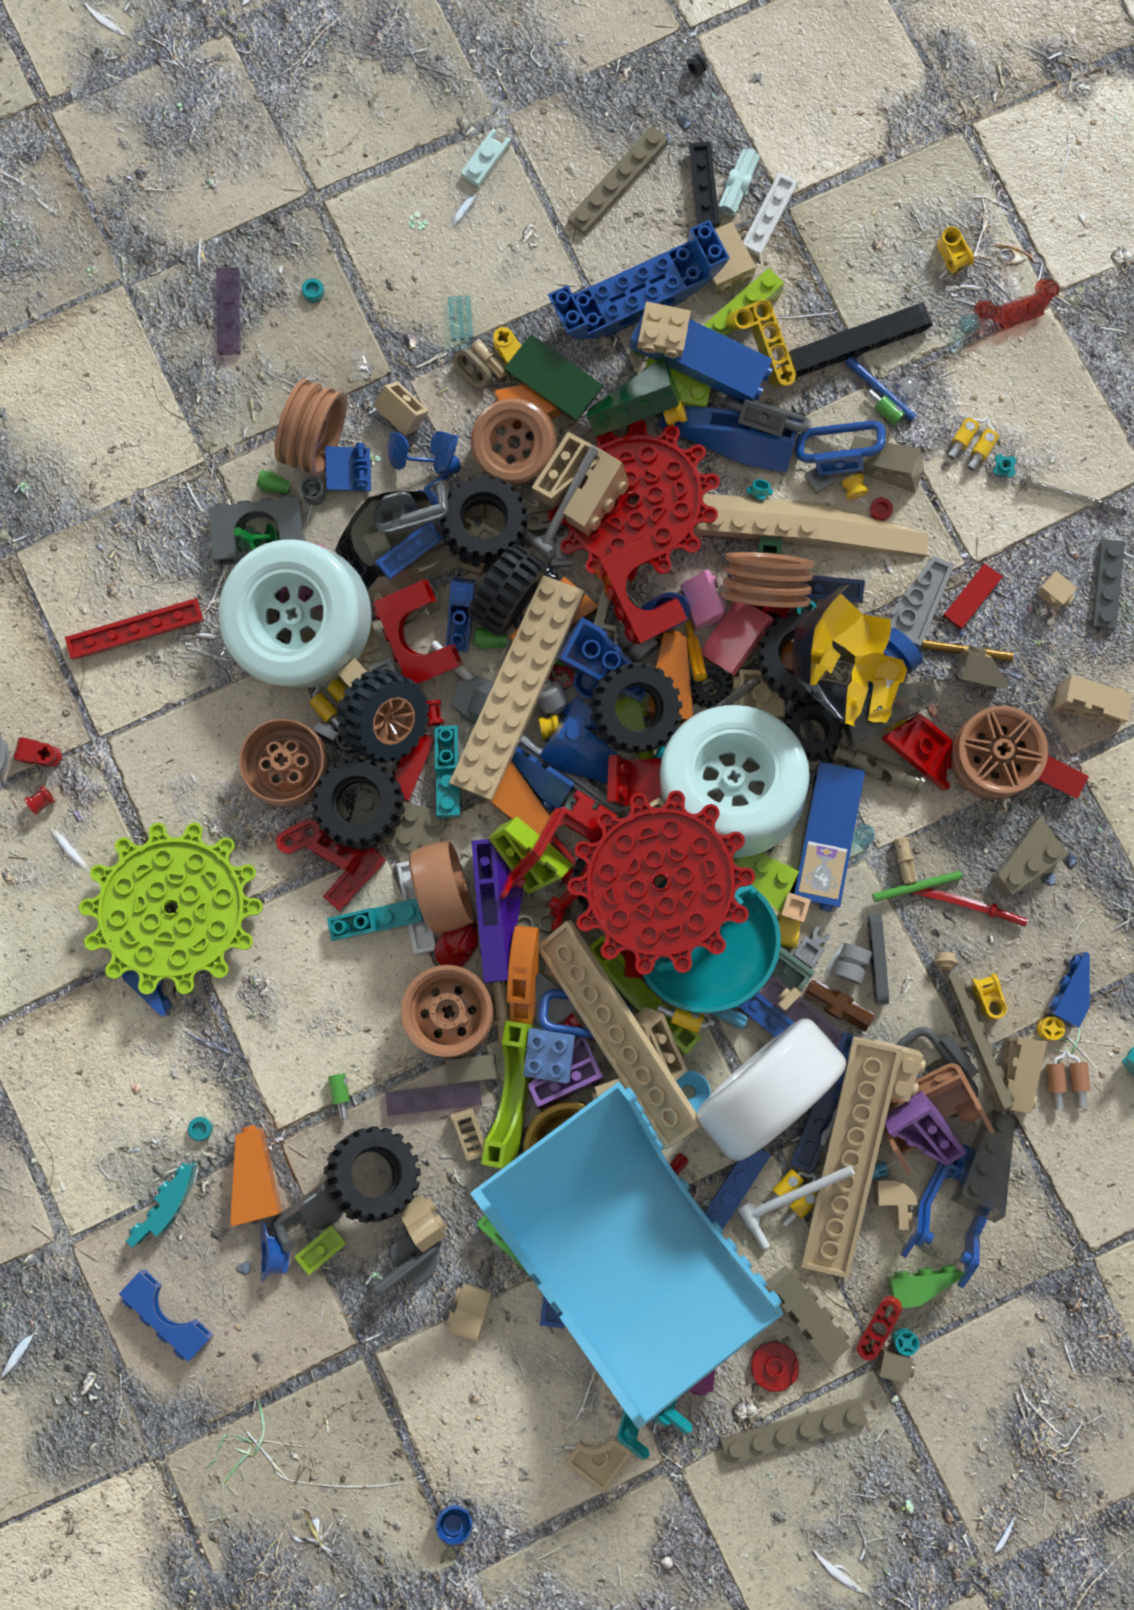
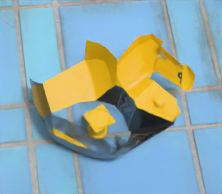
(839, 653)

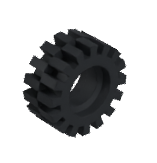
(711, 700)

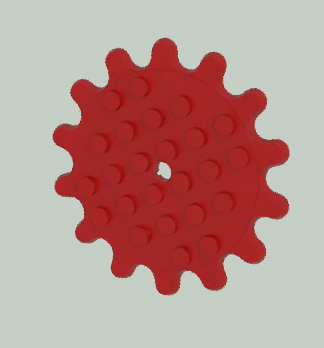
(668, 496)
(697, 891)

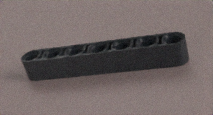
(860, 339)

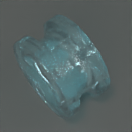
(969, 323)
(864, 842)

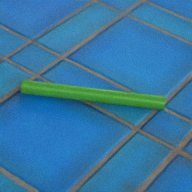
(917, 886)

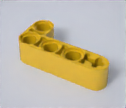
(766, 346)

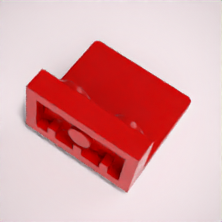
(632, 777)

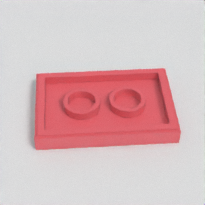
(736, 636)

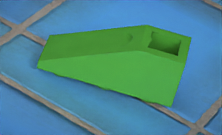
(920, 1287)

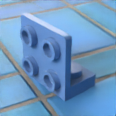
(549, 1055)

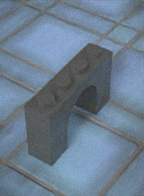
(225, 518)

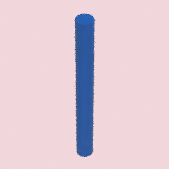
(878, 387)

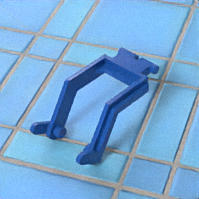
(971, 1255)

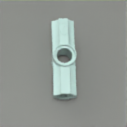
(738, 182)

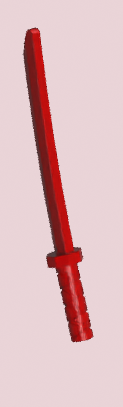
(991, 910)

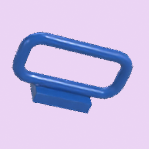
(843, 460)
(548, 1026)

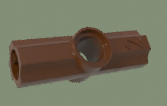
(839, 1004)

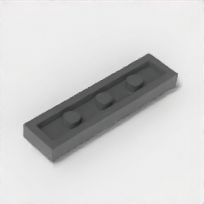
(1108, 584)

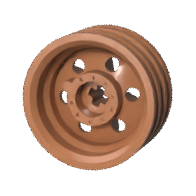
(309, 423)
(767, 579)
(1020, 728)
(419, 997)

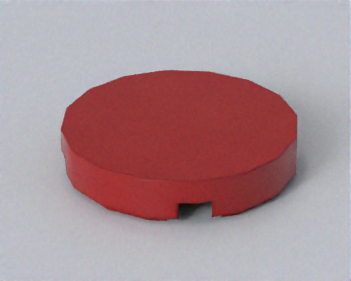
(774, 1366)

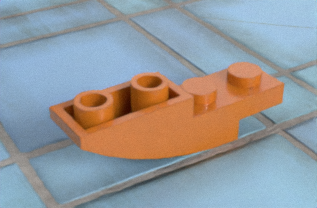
(522, 974)

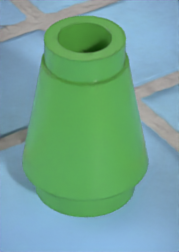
(272, 482)
(486, 640)

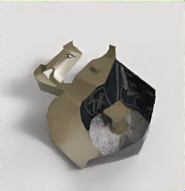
(364, 544)

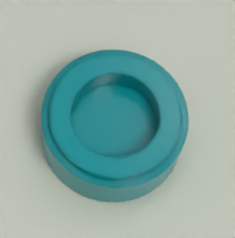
(313, 290)
(200, 1128)

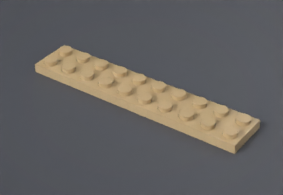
(517, 688)
(619, 1034)
(852, 1142)

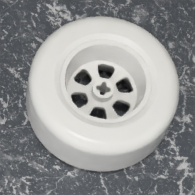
(771, 1090)

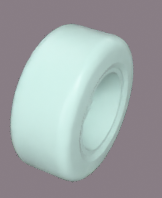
(252, 592)
(748, 736)

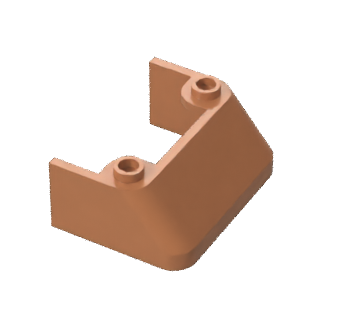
(950, 1095)

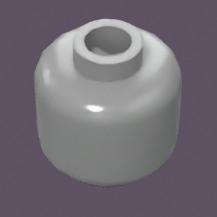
(553, 698)

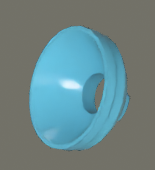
(699, 1083)

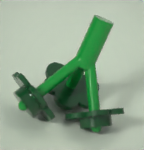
(251, 539)

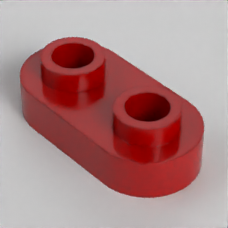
(298, 835)

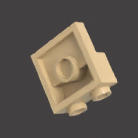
(663, 330)
(759, 697)
(909, 1066)

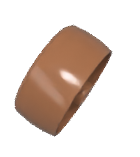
(485, 437)
(258, 749)
(441, 887)

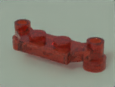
(1021, 308)

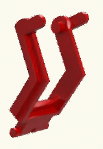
(581, 819)

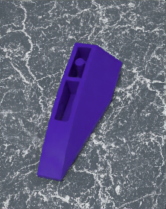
(495, 915)

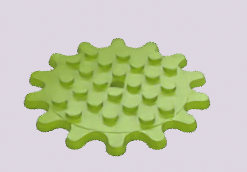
(164, 943)

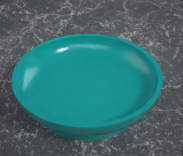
(731, 977)

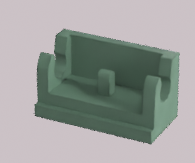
(792, 971)

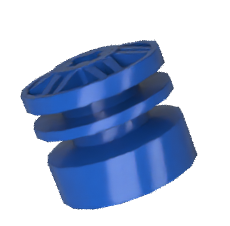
(903, 648)

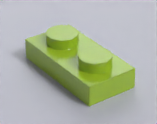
(320, 1249)

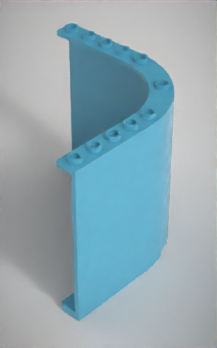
(627, 1254)

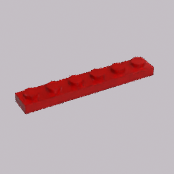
(134, 629)

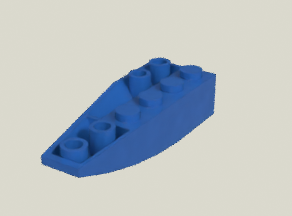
(722, 434)

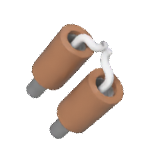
(1079, 1080)

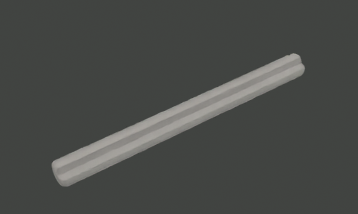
(580, 784)

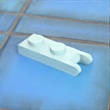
(484, 159)

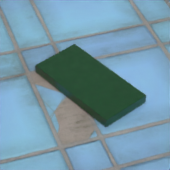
(553, 378)

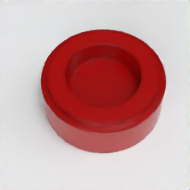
(881, 509)

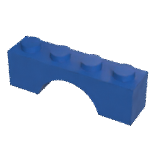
(143, 1297)

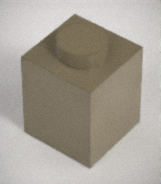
(895, 1366)

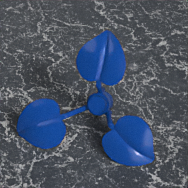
(442, 448)

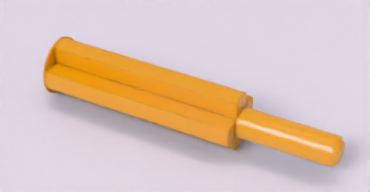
(695, 654)

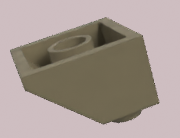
(979, 667)

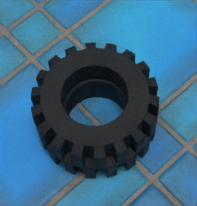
(829, 722)

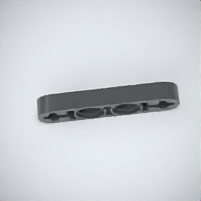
(878, 959)

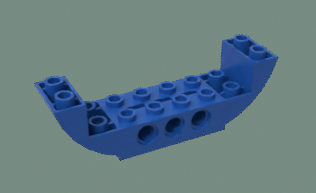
(662, 279)

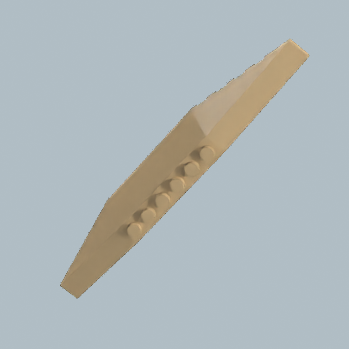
(807, 525)

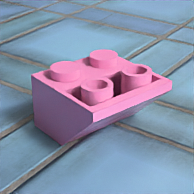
(703, 599)

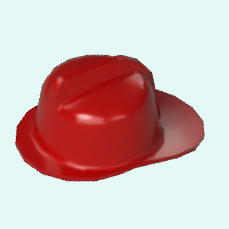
(457, 945)

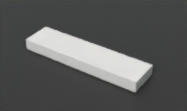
(769, 214)
(420, 935)

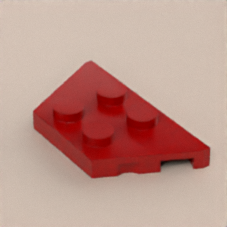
(923, 747)

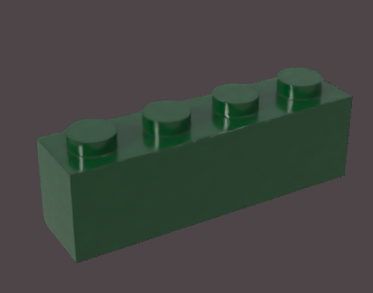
(636, 399)

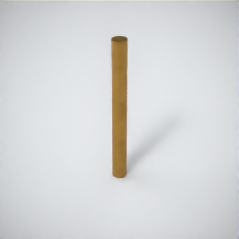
(956, 648)

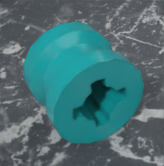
(909, 1345)

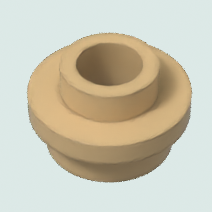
(946, 960)

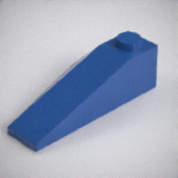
(595, 654)
(577, 751)
(547, 783)

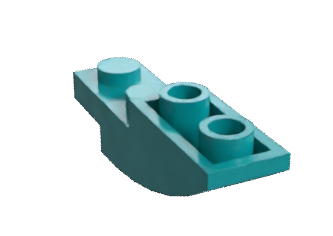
(446, 760)
(374, 920)
(171, 1200)

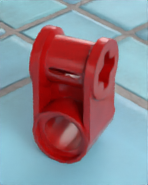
(35, 752)

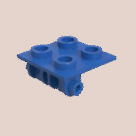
(348, 468)

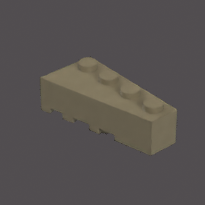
(807, 1314)

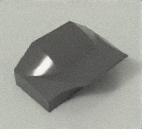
(471, 697)

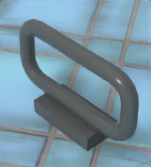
(767, 417)
(949, 1051)

